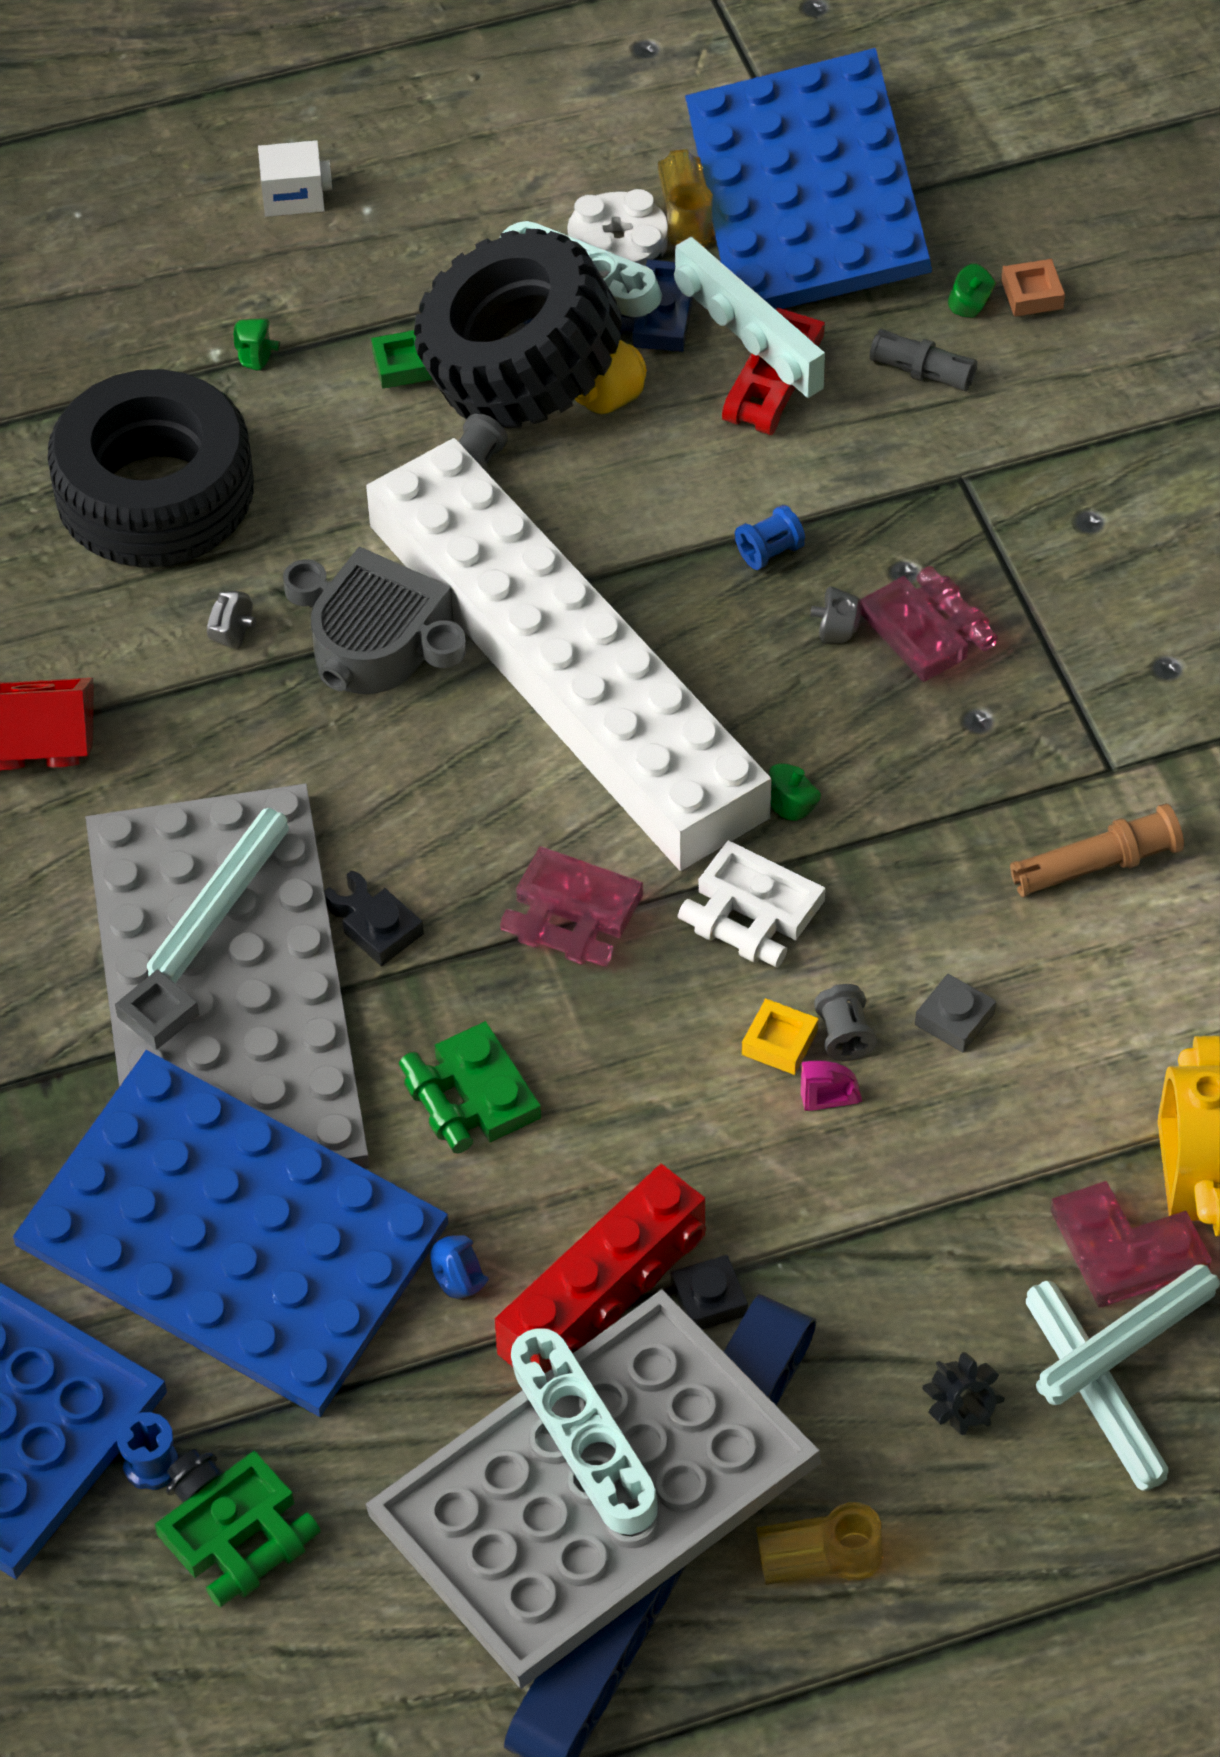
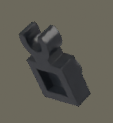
(377, 923)

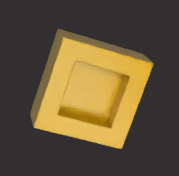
(780, 1036)

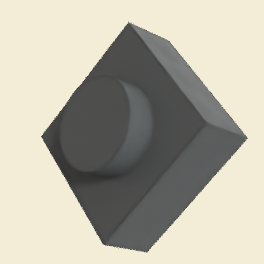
(157, 1009)
(955, 1012)

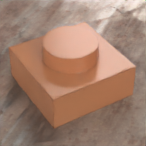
(1033, 287)

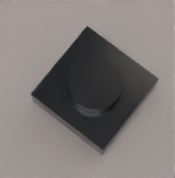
(709, 1292)

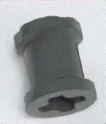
(483, 438)
(845, 1022)

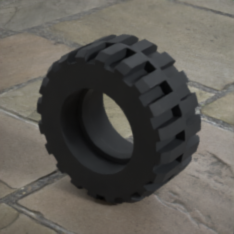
(494, 292)

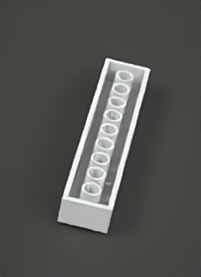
(571, 655)

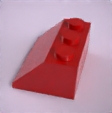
(46, 721)

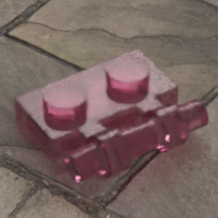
(915, 629)
(576, 892)

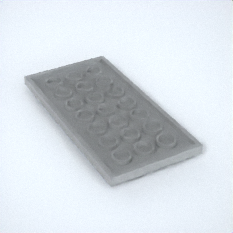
(263, 979)

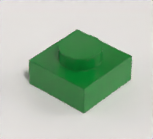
(398, 360)

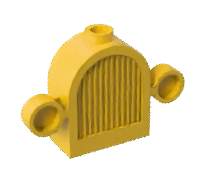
(1191, 1132)

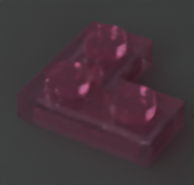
(1121, 1259)

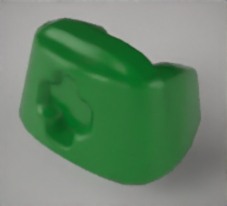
(971, 290)
(253, 342)
(792, 792)

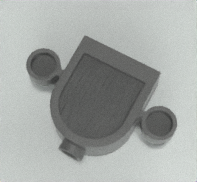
(375, 621)

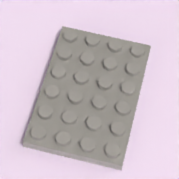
(515, 1536)

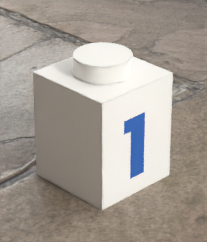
(293, 178)

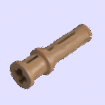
(1121, 845)

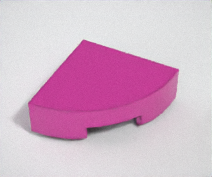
(828, 1085)

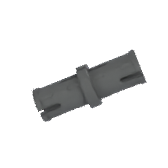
(923, 359)

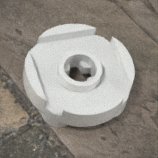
(621, 211)

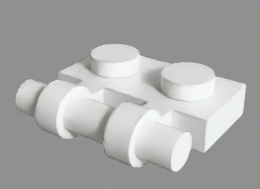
(758, 890)

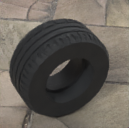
(141, 418)

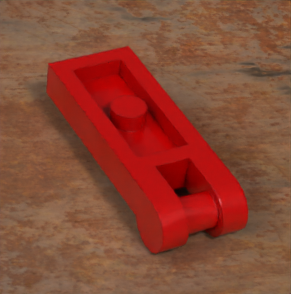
(763, 382)

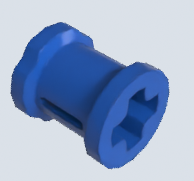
(770, 537)
(147, 1449)

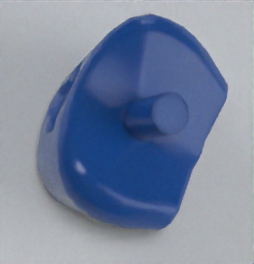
(457, 1267)

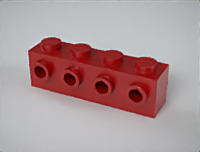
(608, 1266)

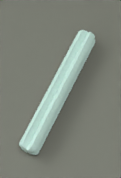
(219, 894)
(1127, 1334)
(1103, 1394)

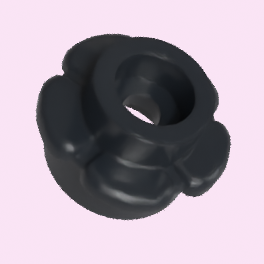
(192, 1474)

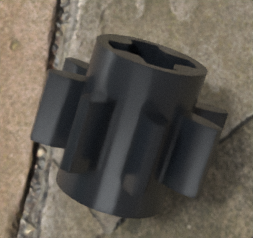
(976, 1404)

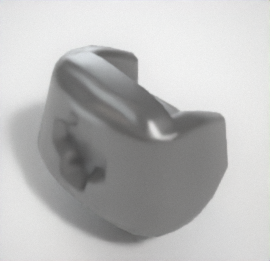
(838, 617)
(230, 618)

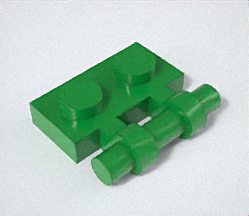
(485, 1080)
(227, 1514)

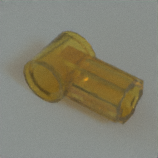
(686, 197)
(814, 1548)

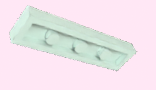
(749, 317)

